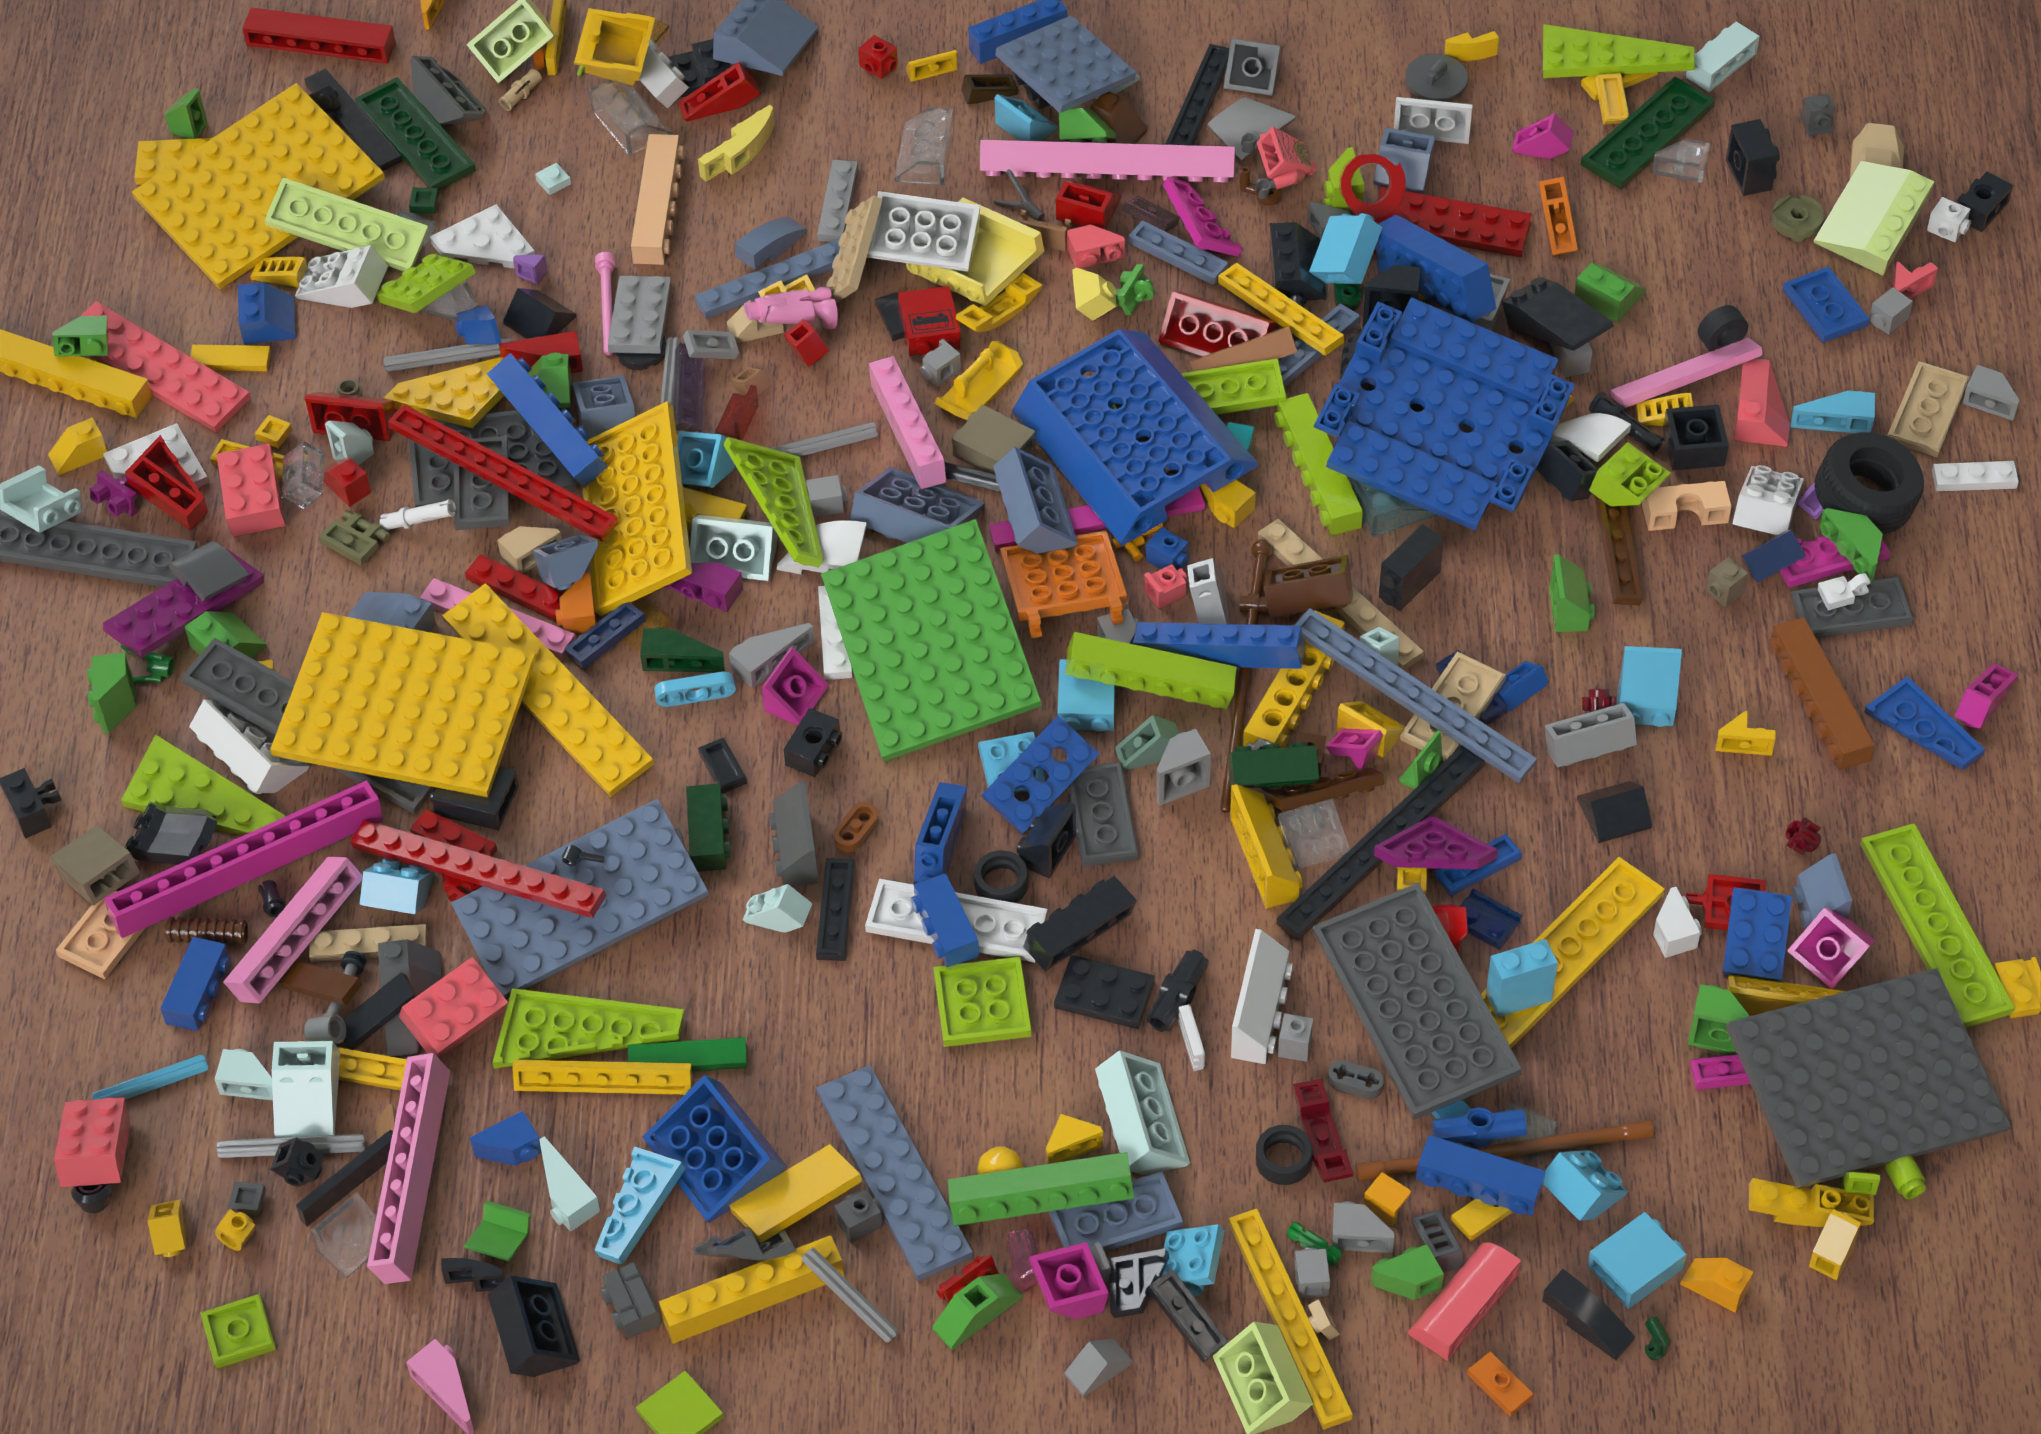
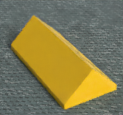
(1767, 995)

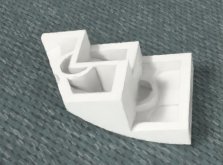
(1592, 433)
(839, 546)

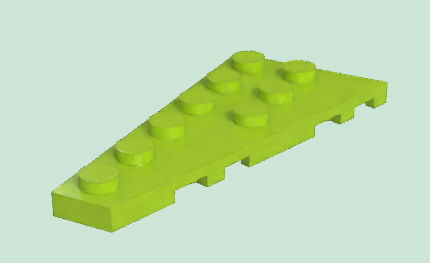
(1590, 53)
(782, 493)
(182, 781)
(570, 1026)

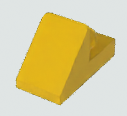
(1738, 738)

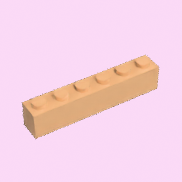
(657, 199)

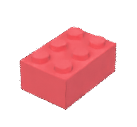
(251, 490)
(453, 1009)
(92, 1142)

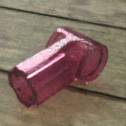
(1021, 1247)

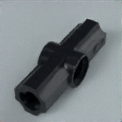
(1177, 990)

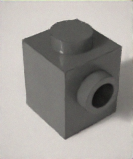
(858, 1215)

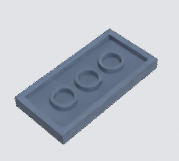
(1123, 1221)

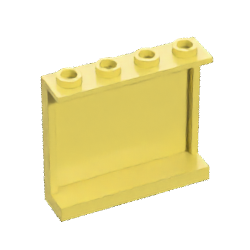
(1000, 255)

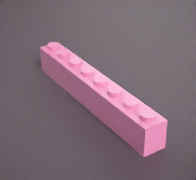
(408, 1169)

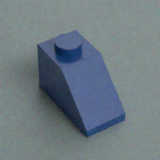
(477, 326)
(507, 1141)

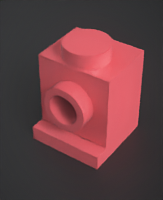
(1165, 586)

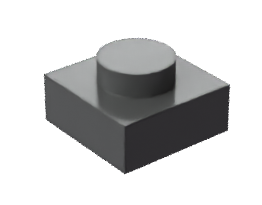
(247, 1198)

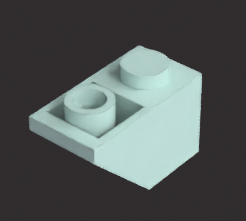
(778, 909)

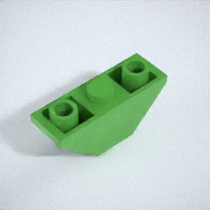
(1854, 538)
(975, 1308)

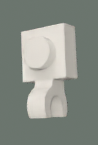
(1840, 593)

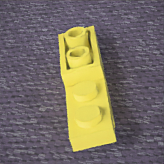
(745, 144)

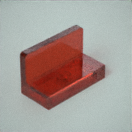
(738, 414)

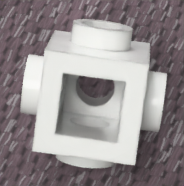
(1949, 220)

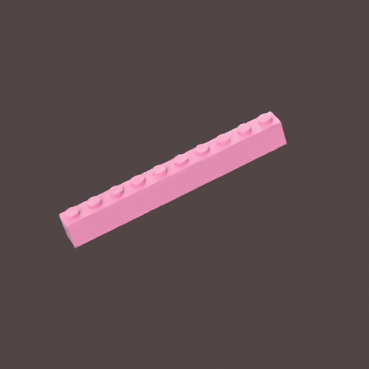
(1107, 158)

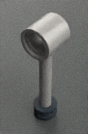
(331, 1025)

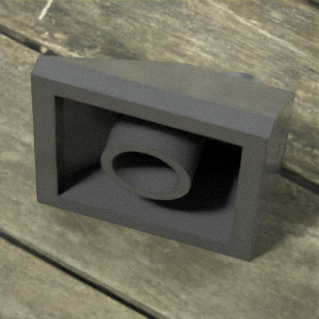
(1253, 66)

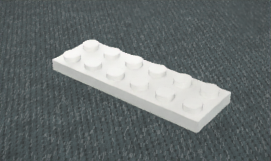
(997, 923)

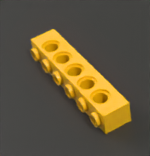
(1290, 688)

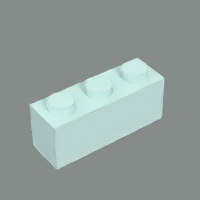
(1723, 56)

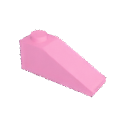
(438, 1375)

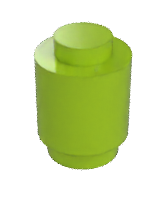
(1906, 1177)

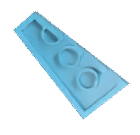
(642, 1195)

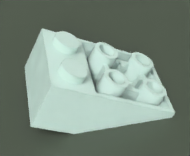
(305, 1088)

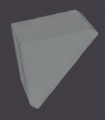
(1096, 1365)

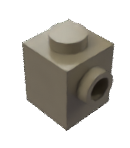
(1726, 582)

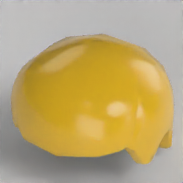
(999, 1159)

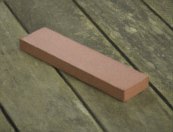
(1265, 347)

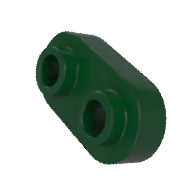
(1347, 295)

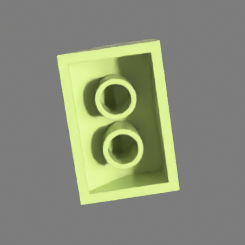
(511, 39)
(1262, 1378)

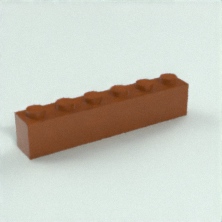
(1821, 693)

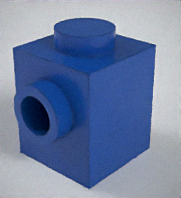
(1167, 549)

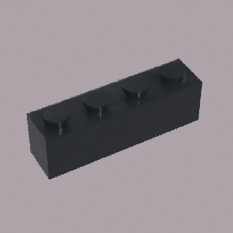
(1079, 922)

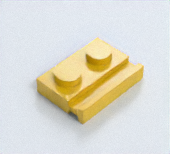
(2022, 985)

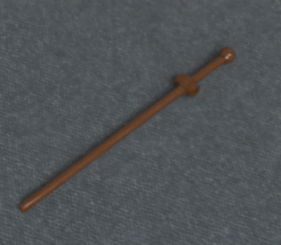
(1254, 605)

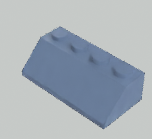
(1034, 502)

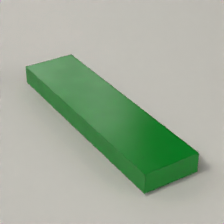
(701, 1054)

